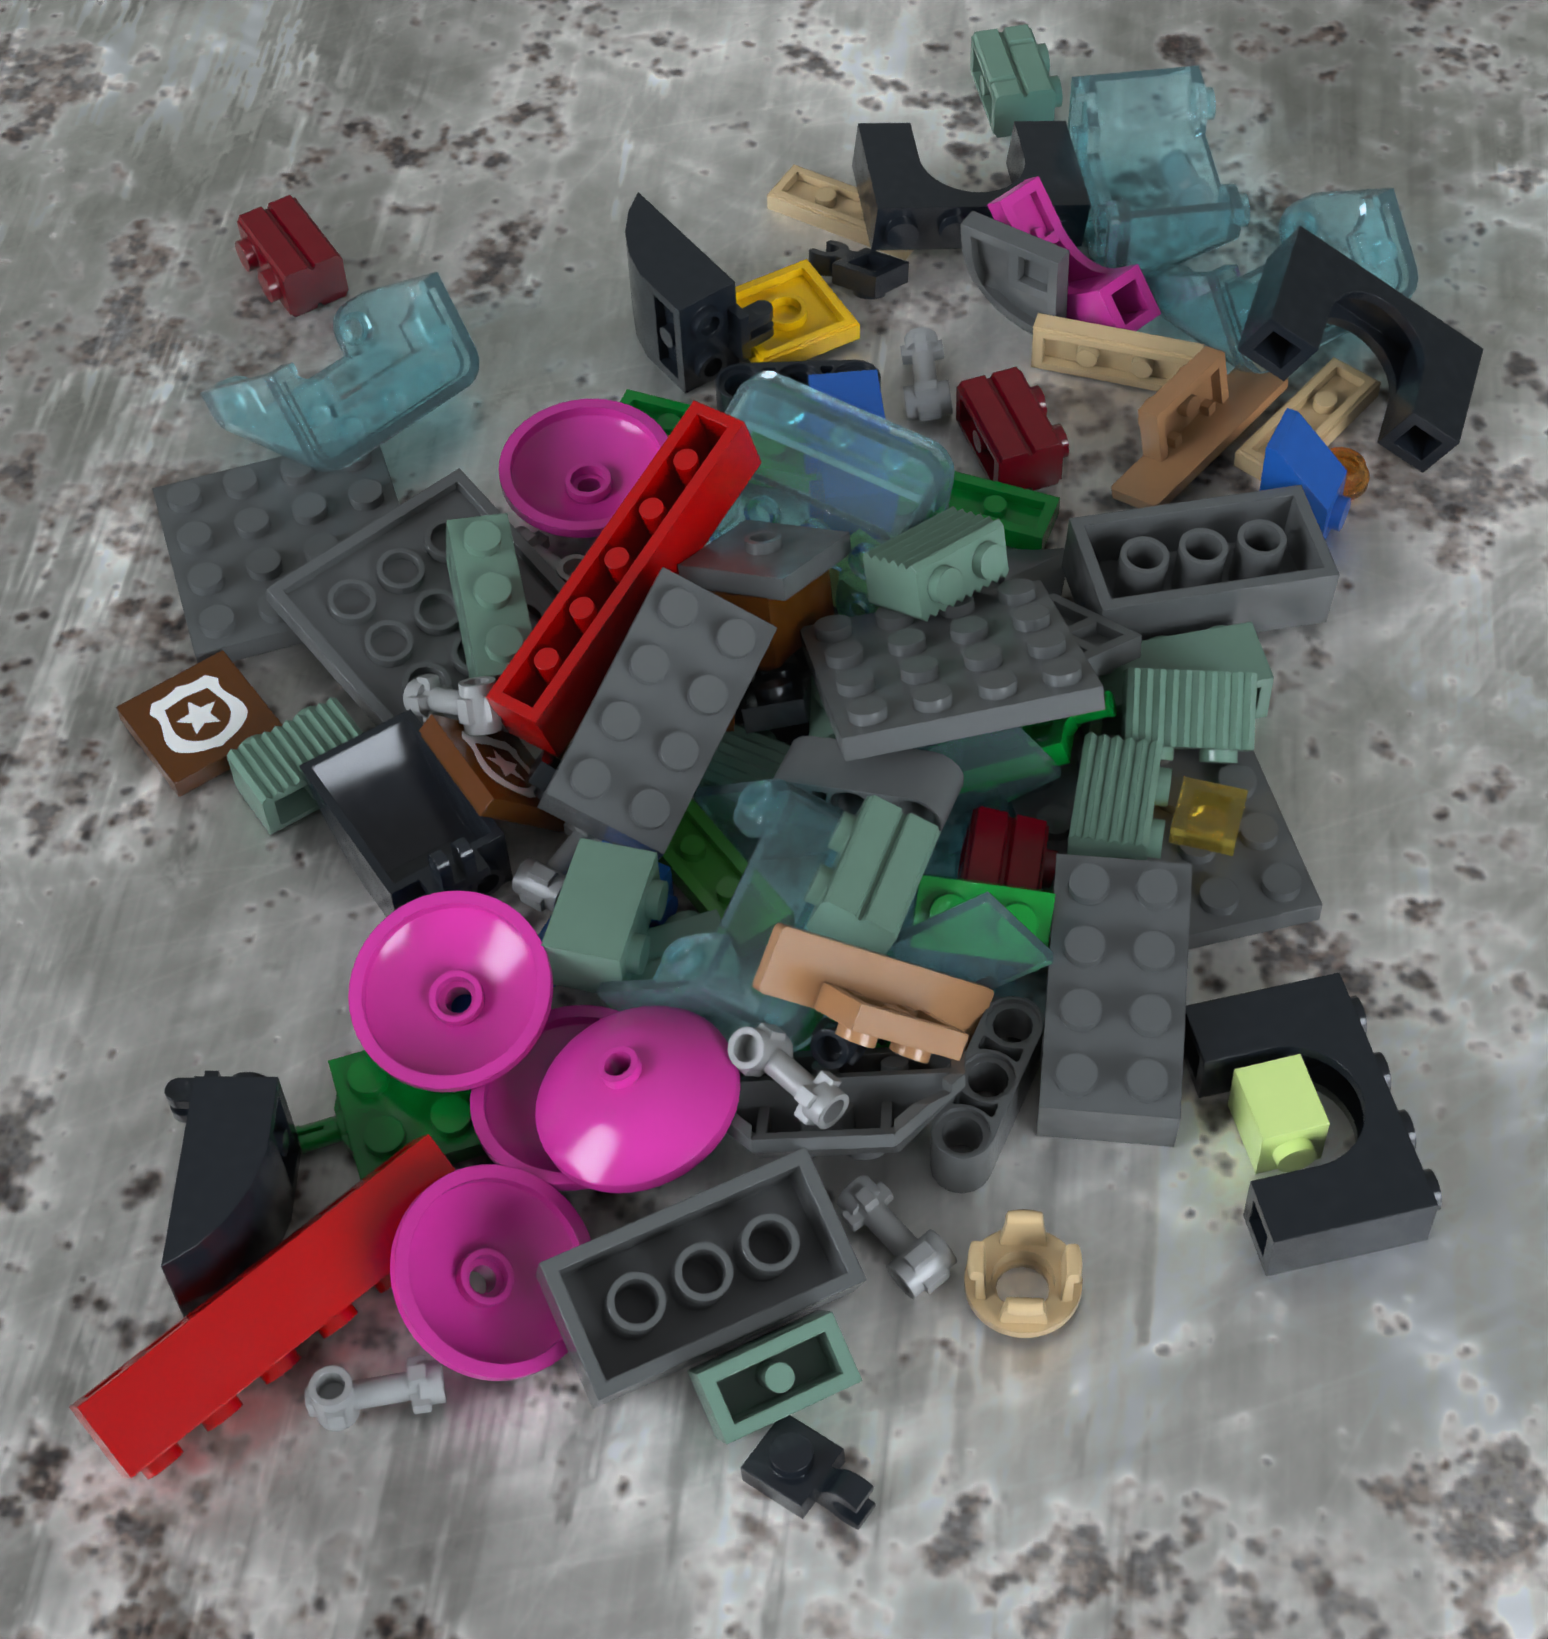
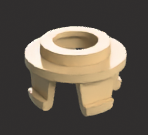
(1027, 1245)

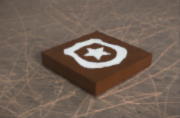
(196, 720)
(489, 772)

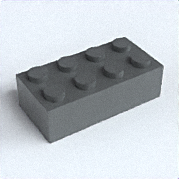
(1204, 564)
(658, 716)
(1116, 1001)
(699, 1277)

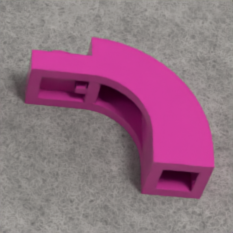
(1094, 292)

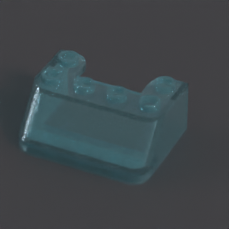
(835, 472)

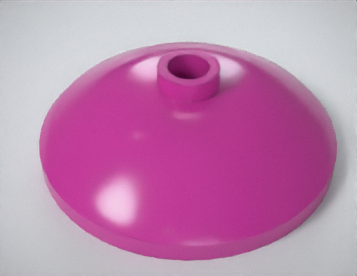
(577, 464)
(425, 960)
(507, 1106)
(650, 1120)
(494, 1225)

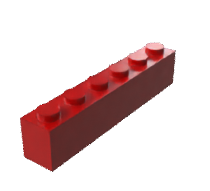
(655, 527)
(257, 1320)

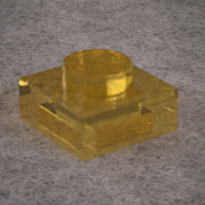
(1208, 816)

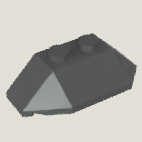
(886, 1107)

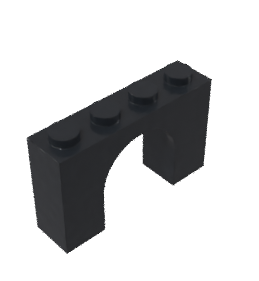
(916, 212)
(1424, 359)
(1374, 1191)

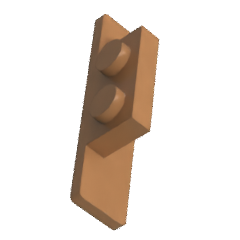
(1192, 425)
(873, 994)

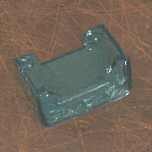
(1151, 168)
(1217, 302)
(399, 363)

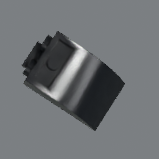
(686, 303)
(405, 817)
(230, 1181)

